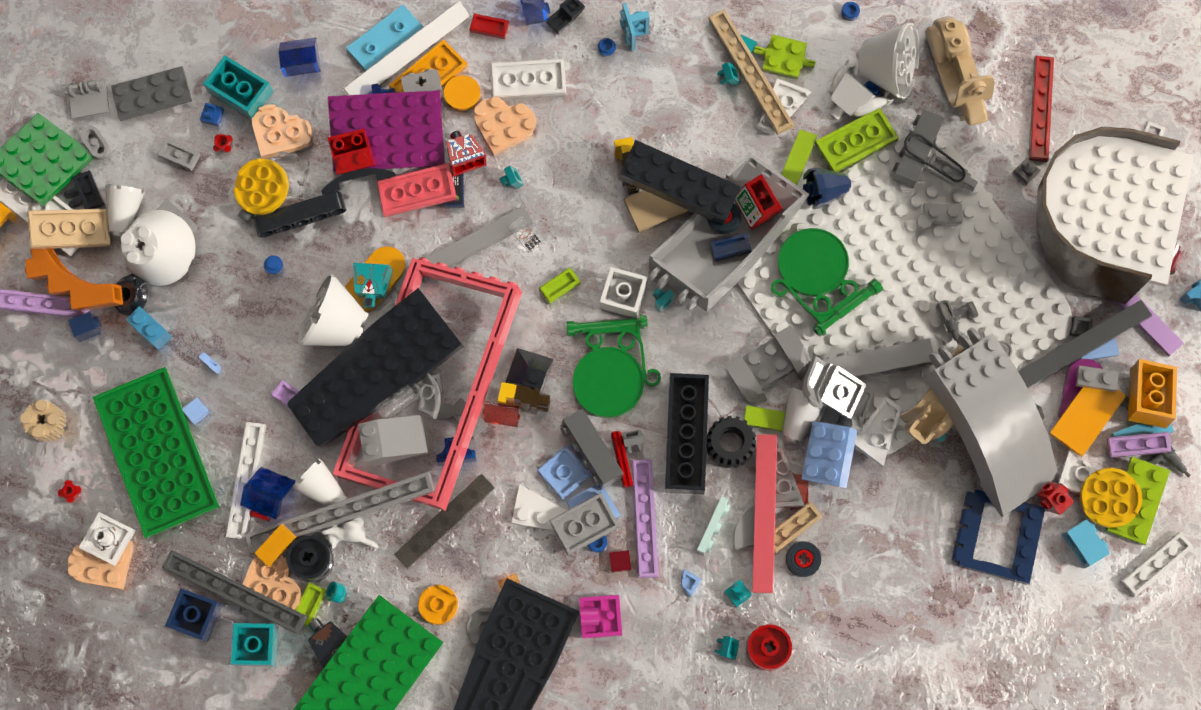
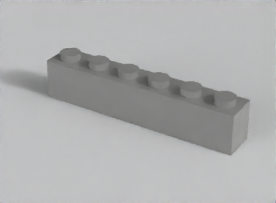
(884, 359)

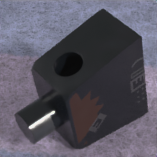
(325, 640)

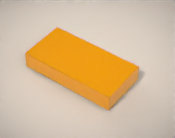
(275, 545)

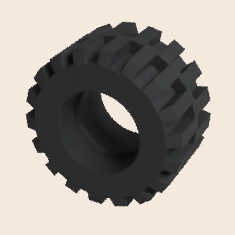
(735, 426)

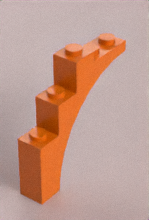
(61, 282)

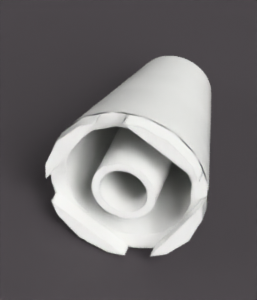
(122, 207)
(798, 416)
(320, 485)

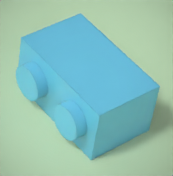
(1086, 543)

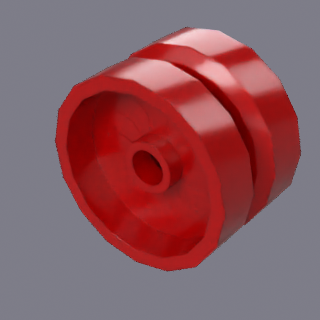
(777, 639)

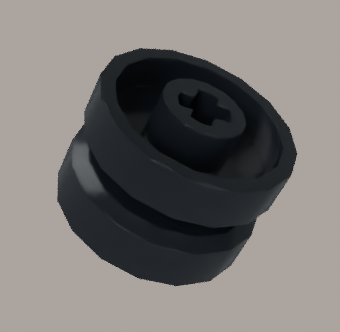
(302, 550)

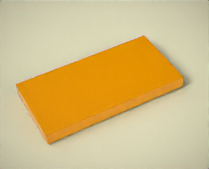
(440, 57)
(1086, 418)

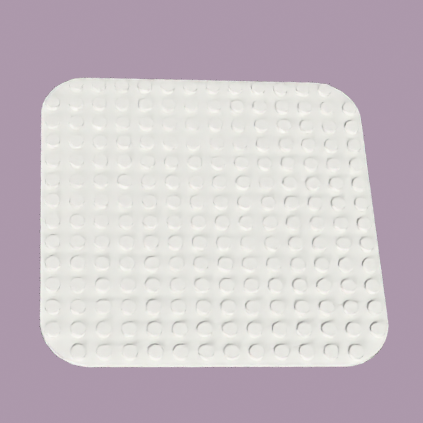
(917, 269)

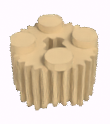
(42, 411)

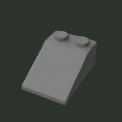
(392, 439)

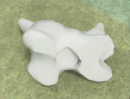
(350, 531)

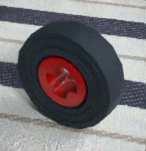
(731, 223)
(811, 552)

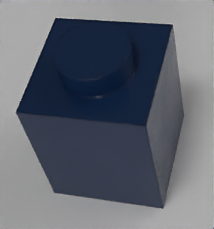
(85, 326)

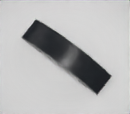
(335, 184)

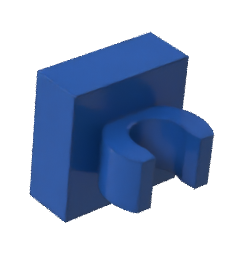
(212, 114)

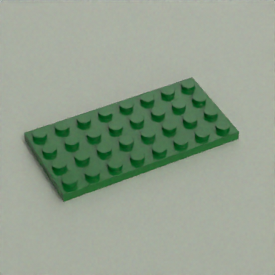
(156, 452)
(373, 663)

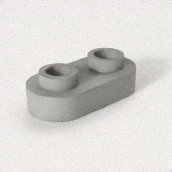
(96, 144)

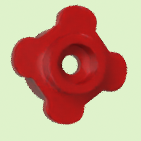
(218, 139)
(75, 491)

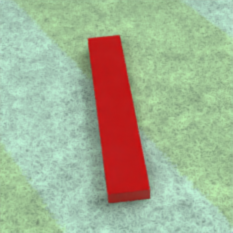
(1041, 108)

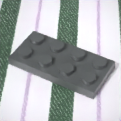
(151, 93)

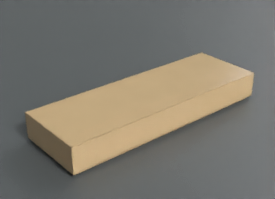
(795, 525)

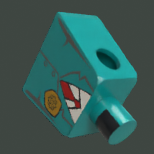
(371, 281)

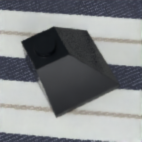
(529, 370)

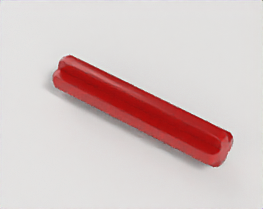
(621, 458)

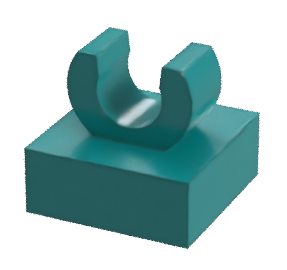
(731, 74)
(511, 178)
(662, 299)
(738, 593)
(729, 647)

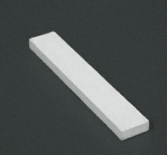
(247, 467)

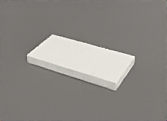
(528, 79)

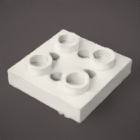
(101, 535)

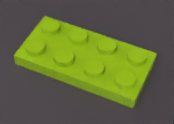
(856, 140)
(1152, 483)

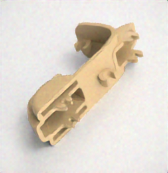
(957, 70)
(928, 417)

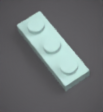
(714, 526)

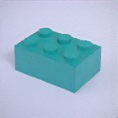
(238, 87)

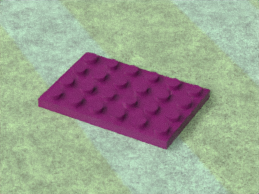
(401, 126)

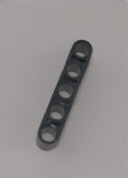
(299, 214)

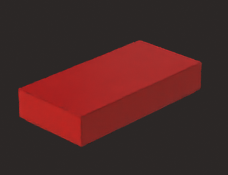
(489, 26)

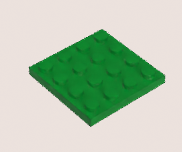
(42, 159)

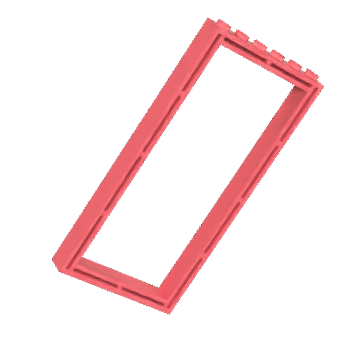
(511, 296)

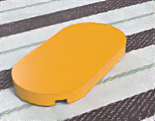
(383, 255)

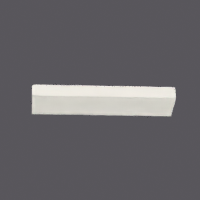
(1156, 564)

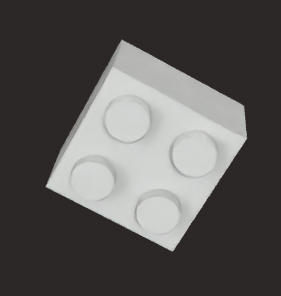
(623, 292)

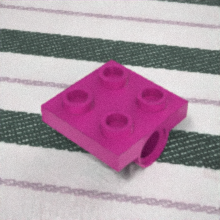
(600, 616)

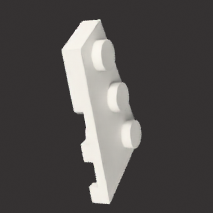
(878, 431)
(534, 510)

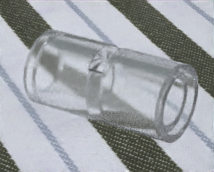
(392, 407)

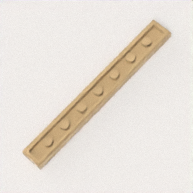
(751, 72)

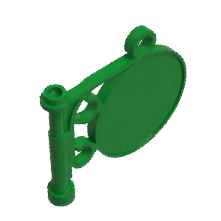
(816, 265)
(609, 378)

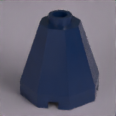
(824, 186)

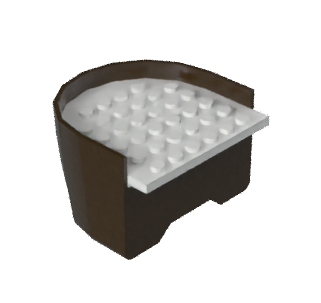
(1112, 210)

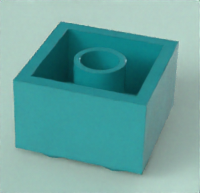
(254, 644)

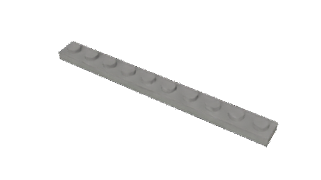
(348, 509)

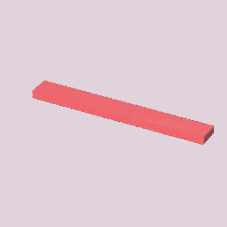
(765, 514)

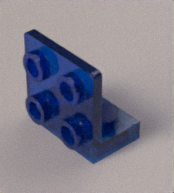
(265, 492)

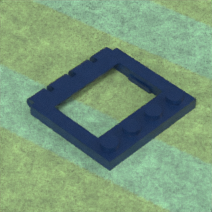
(1026, 546)

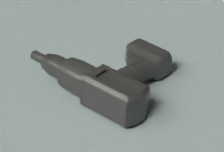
(949, 316)
(1172, 458)

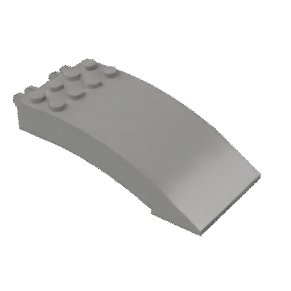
(687, 255)
(994, 419)

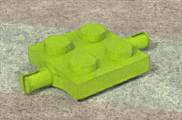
(784, 56)

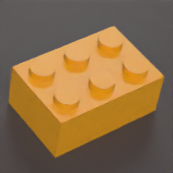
(1152, 393)

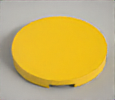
(261, 186)
(1110, 497)

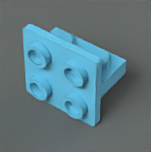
(634, 25)

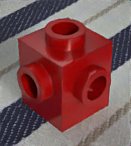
(1055, 497)

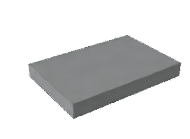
(584, 523)

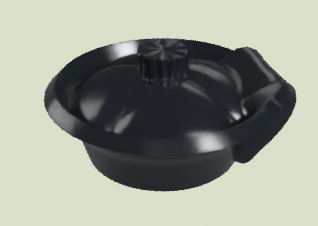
(133, 294)

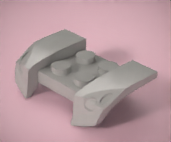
(769, 364)
(838, 391)

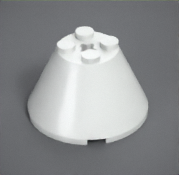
(891, 59)
(158, 247)
(334, 318)

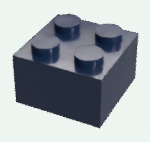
(194, 615)

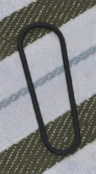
(939, 150)

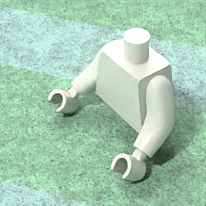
(852, 95)

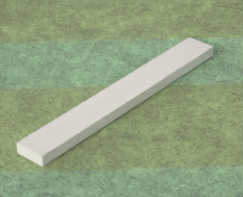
(408, 50)

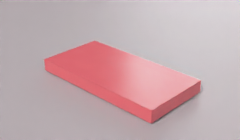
(416, 190)

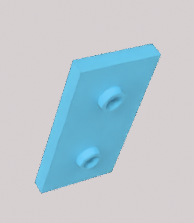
(384, 37)

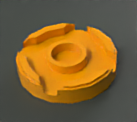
(462, 93)
(438, 604)

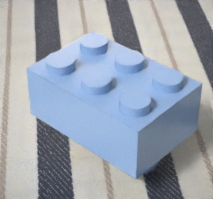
(829, 454)

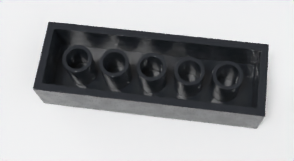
(679, 182)
(687, 433)

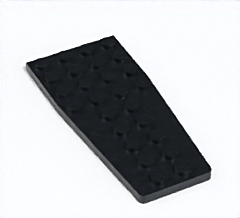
(384, 358)
(516, 650)

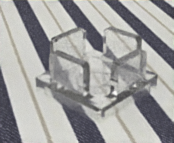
(296, 171)

